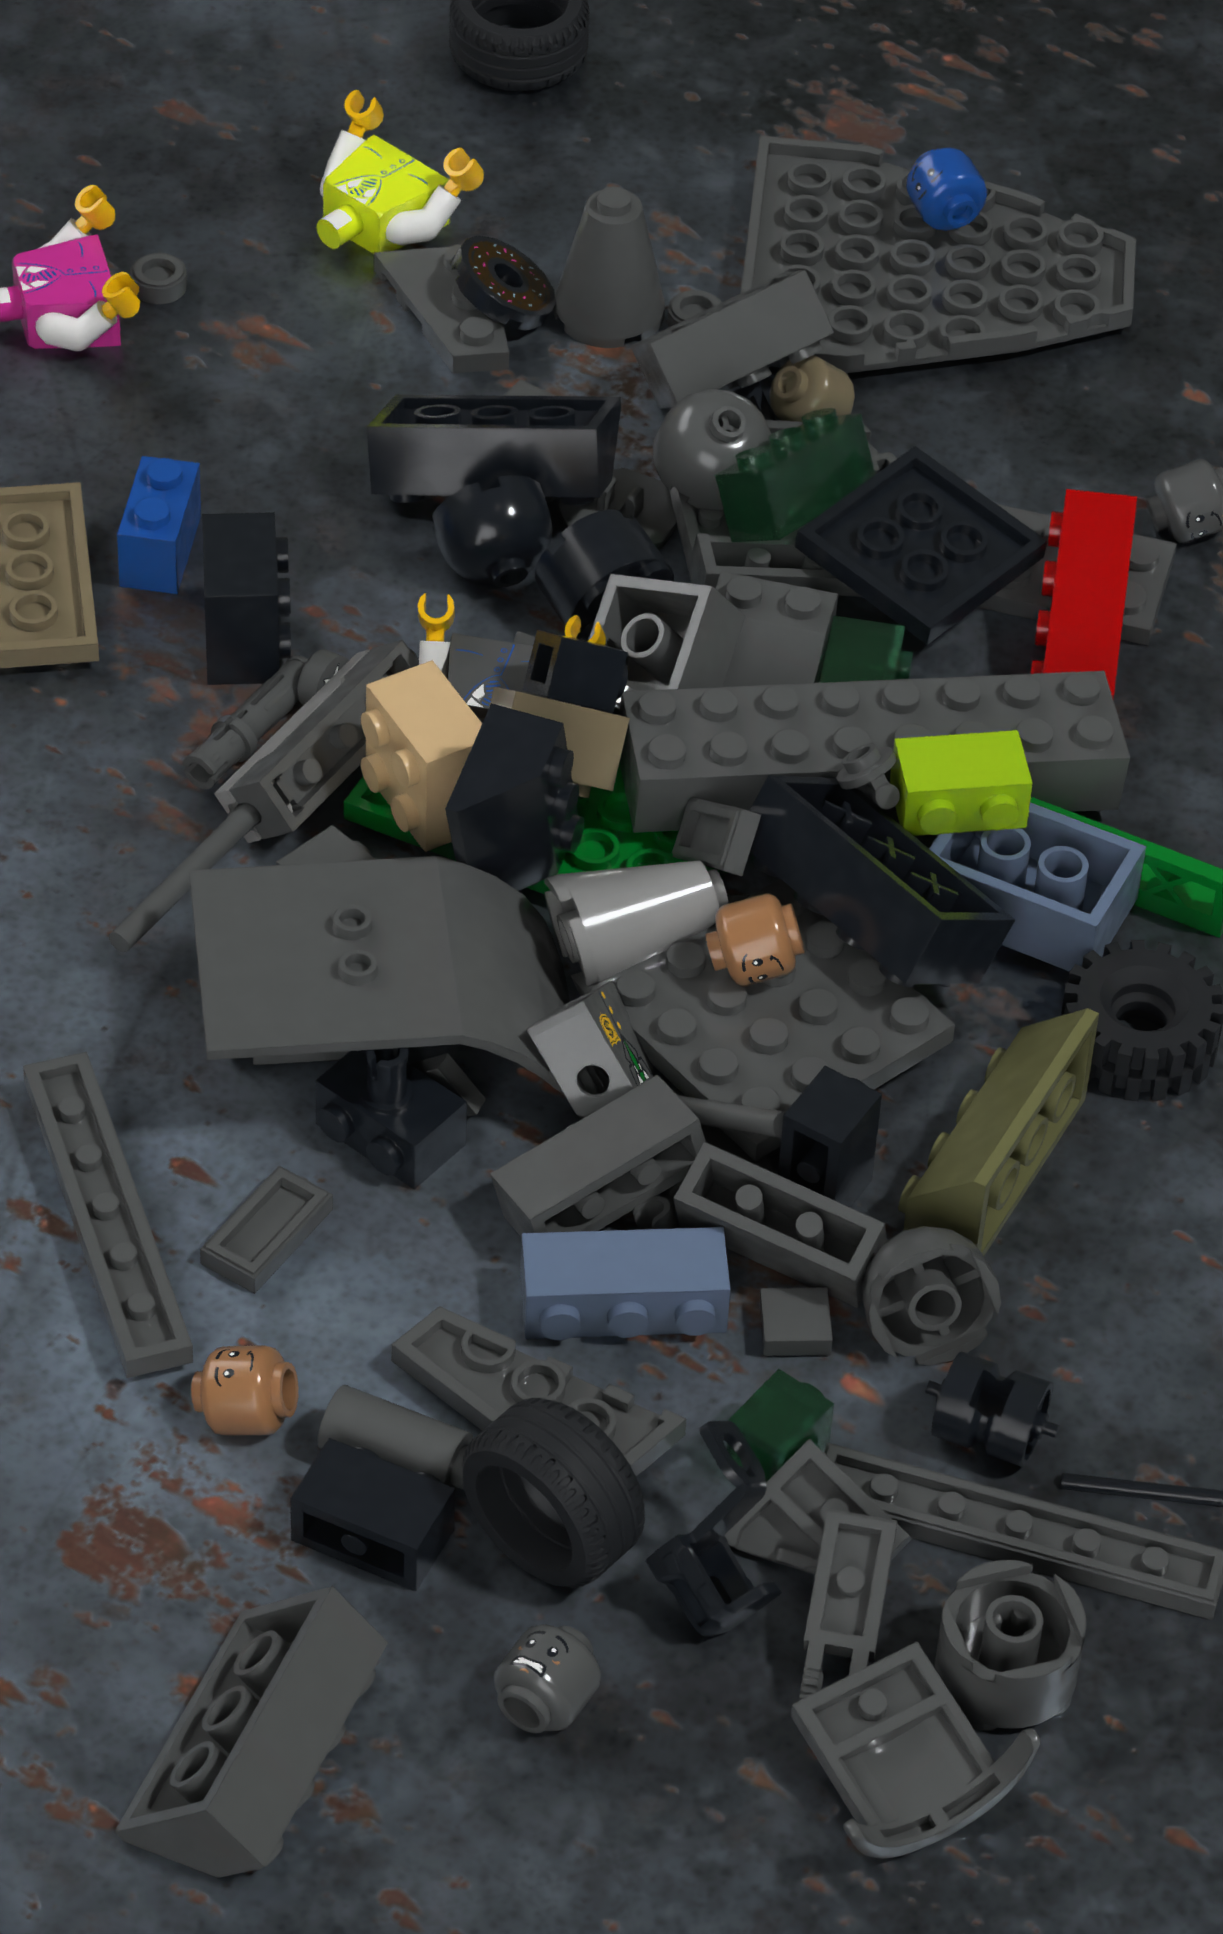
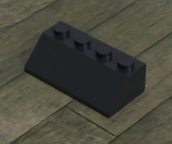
(456, 440)

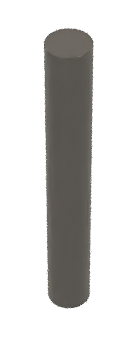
(736, 1116)

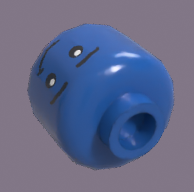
(946, 189)

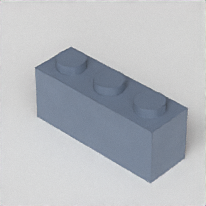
(624, 1283)

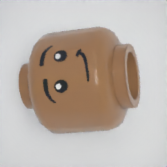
(755, 940)
(245, 1390)

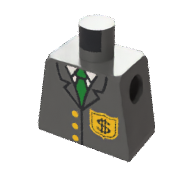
(590, 1037)

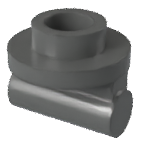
(866, 769)

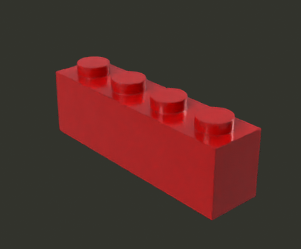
(1086, 584)

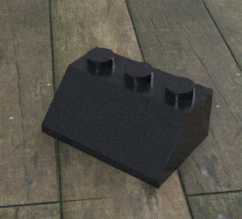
(516, 799)

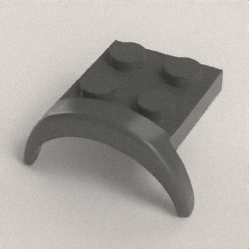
(905, 1755)

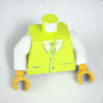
(384, 194)

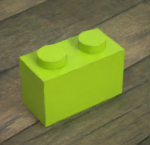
(961, 783)

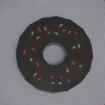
(503, 282)

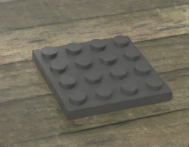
(775, 1036)

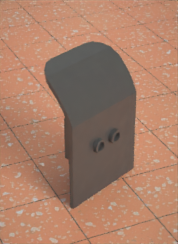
(370, 960)

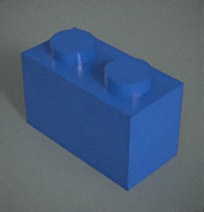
(159, 524)

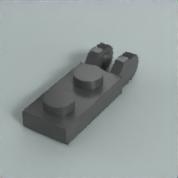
(847, 1593)

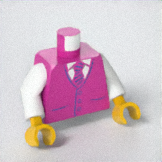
(66, 286)

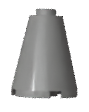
(629, 914)

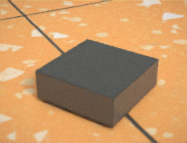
(795, 1321)

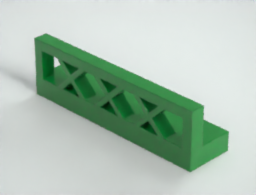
(1171, 882)

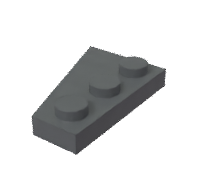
(449, 321)

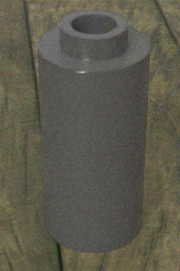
(396, 1434)

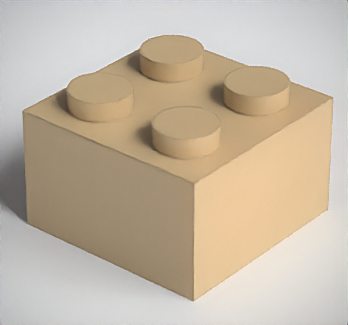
(417, 747)

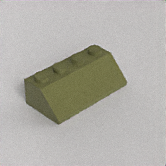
(1004, 1130)

